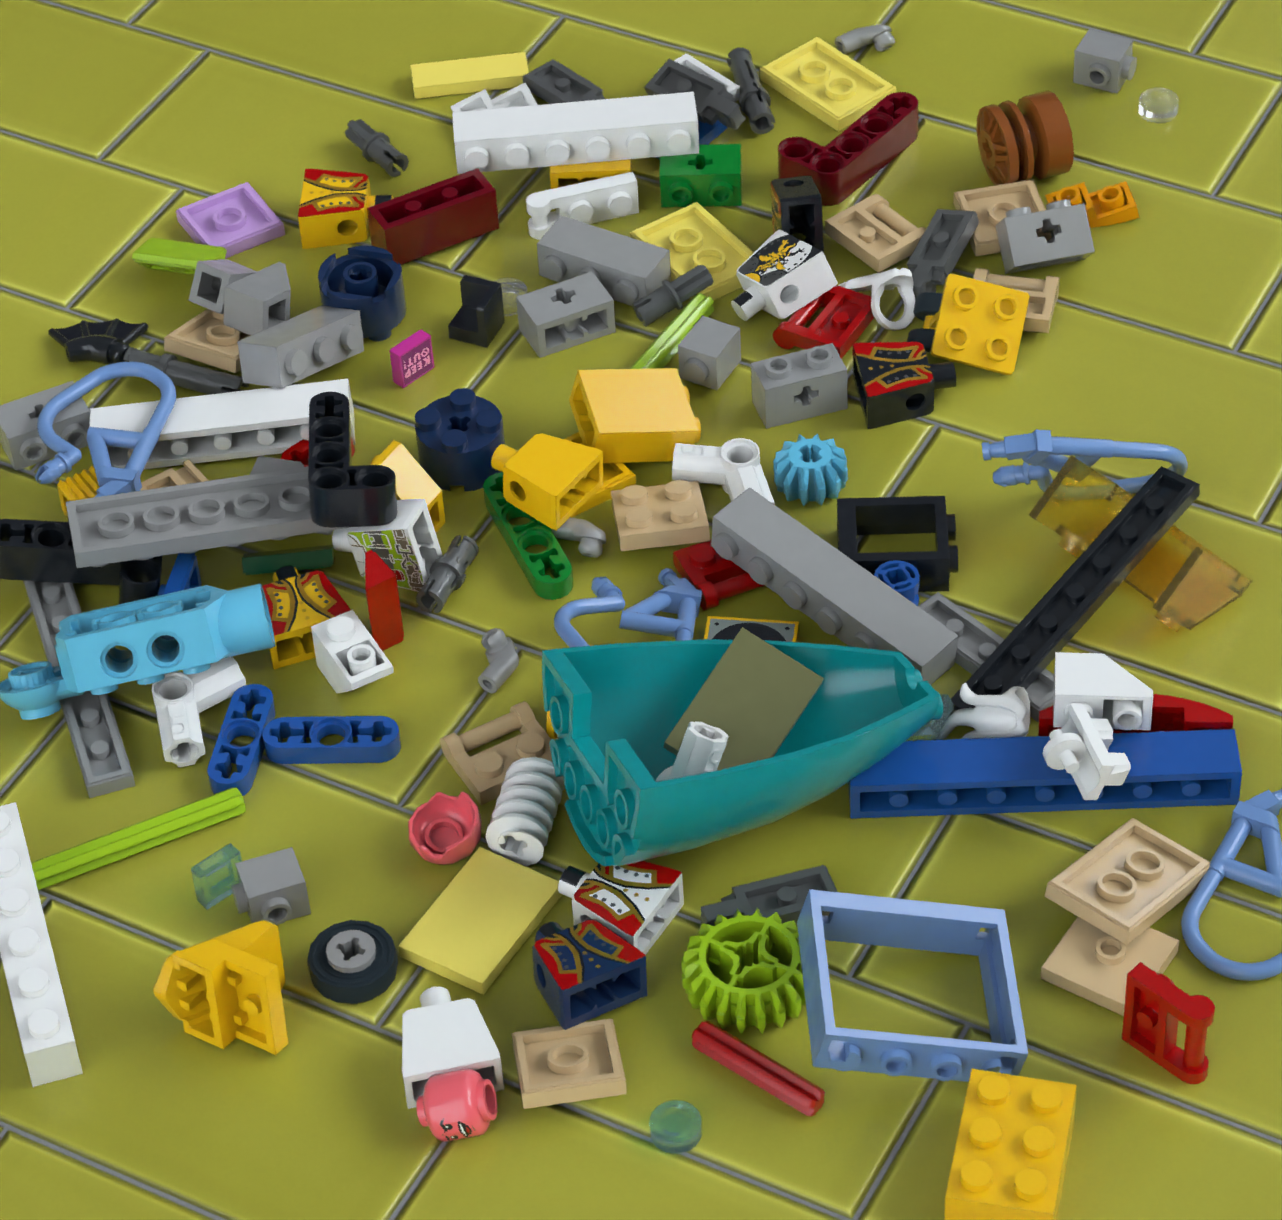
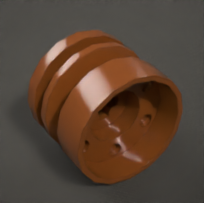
(1025, 139)

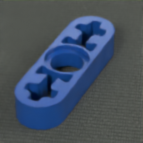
(238, 724)
(298, 751)

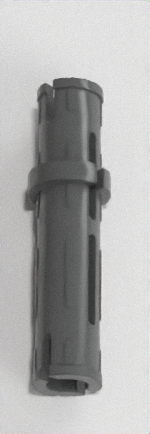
(753, 97)
(187, 374)

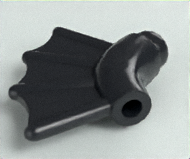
(98, 341)

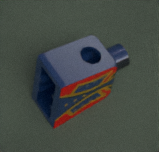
(586, 971)

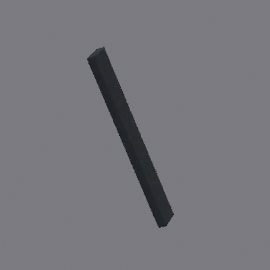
(1084, 586)

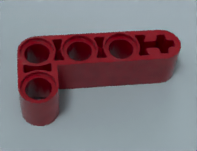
(854, 153)

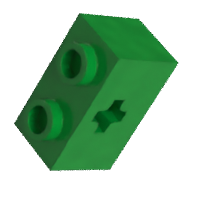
(707, 177)

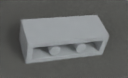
(621, 263)
(301, 346)

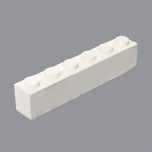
(576, 132)
(221, 424)
(30, 962)

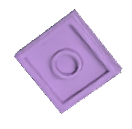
(231, 220)

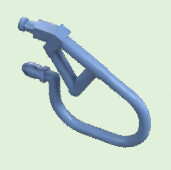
(1048, 453)
(110, 479)
(676, 597)
(1253, 818)

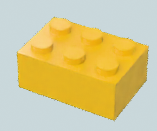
(1011, 1148)

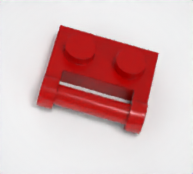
(840, 322)
(712, 574)
(1152, 1019)

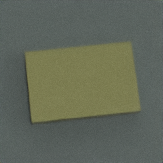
(751, 697)

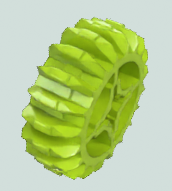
(746, 959)

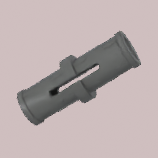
(447, 574)

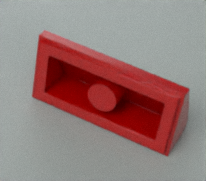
(383, 602)

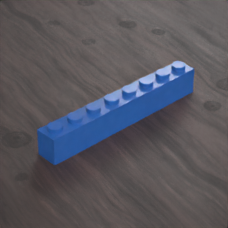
(1014, 777)

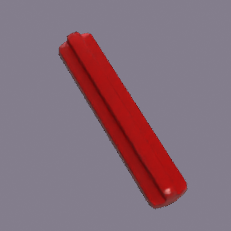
(758, 1068)

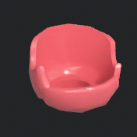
(445, 828)

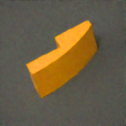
(1103, 207)

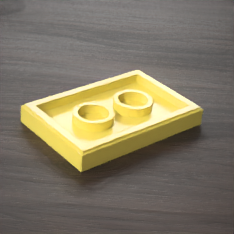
(826, 83)
(697, 240)
(480, 920)

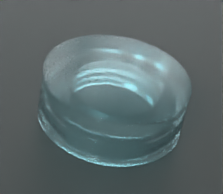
(675, 1126)

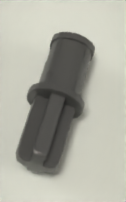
(376, 147)
(672, 294)

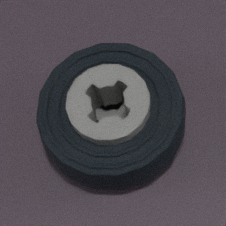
(370, 966)

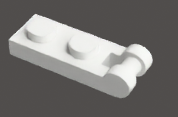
(583, 202)

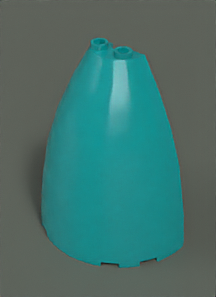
(625, 699)

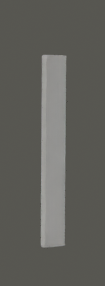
(87, 715)

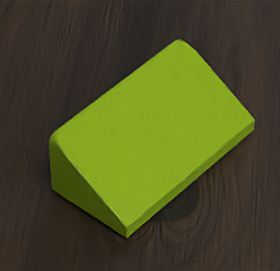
(175, 255)

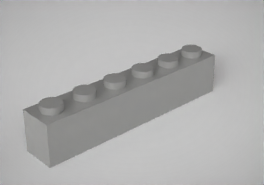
(829, 585)

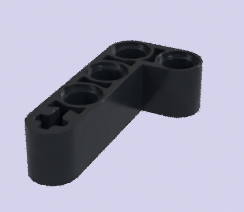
(337, 490)
(45, 553)

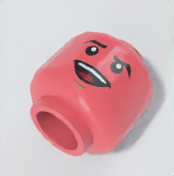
(457, 1105)

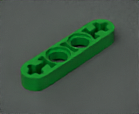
(522, 536)

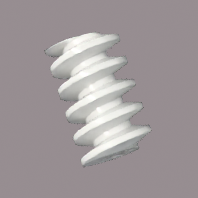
(525, 810)

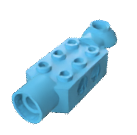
(202, 619)

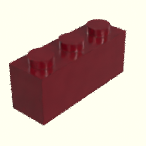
(434, 217)

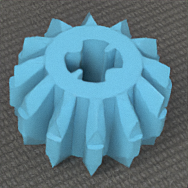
(810, 469)

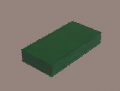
(299, 558)

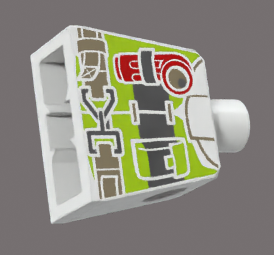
(405, 544)

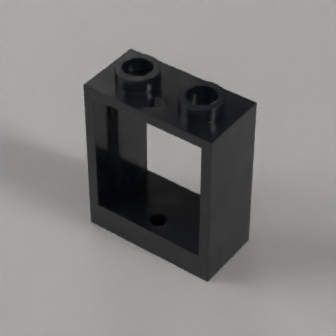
(901, 516)

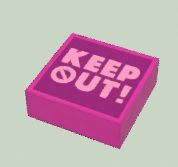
(412, 358)

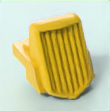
(229, 988)

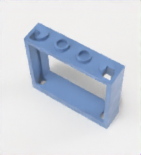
(919, 927)

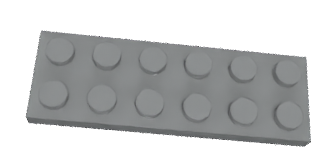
(191, 517)

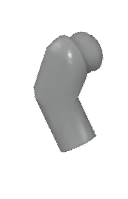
(863, 36)
(588, 534)
(501, 658)

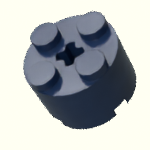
(365, 282)
(459, 439)

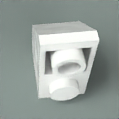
(348, 653)
(1104, 690)

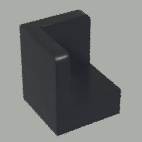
(480, 312)

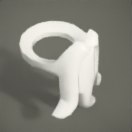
(887, 281)
(993, 714)

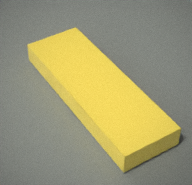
(468, 75)

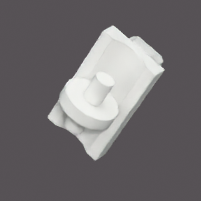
(1083, 753)

